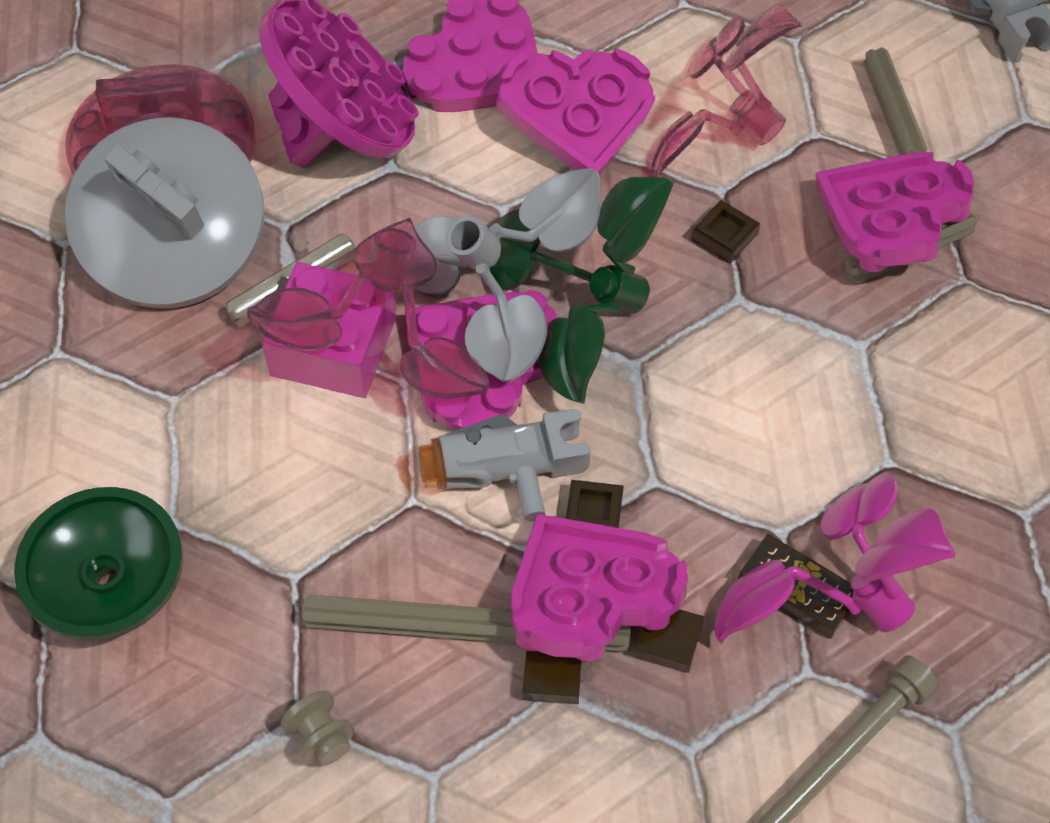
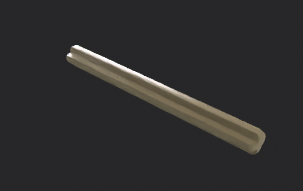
(420, 619)

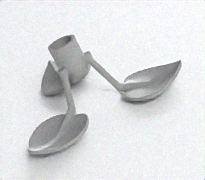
(513, 333)

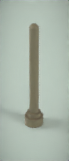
(908, 684)

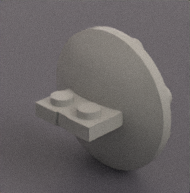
(164, 212)

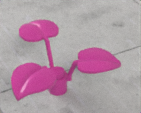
(900, 547)

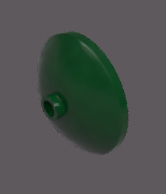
(89, 538)

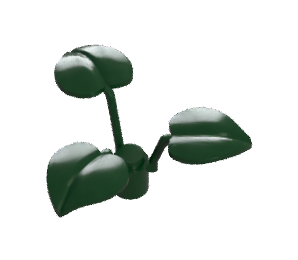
(577, 342)

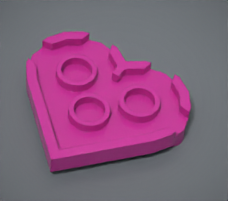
(466, 60)
(577, 106)
(895, 206)
(450, 322)
(589, 581)

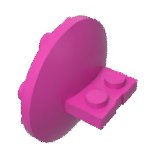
(332, 84)

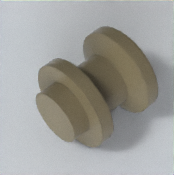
(324, 737)

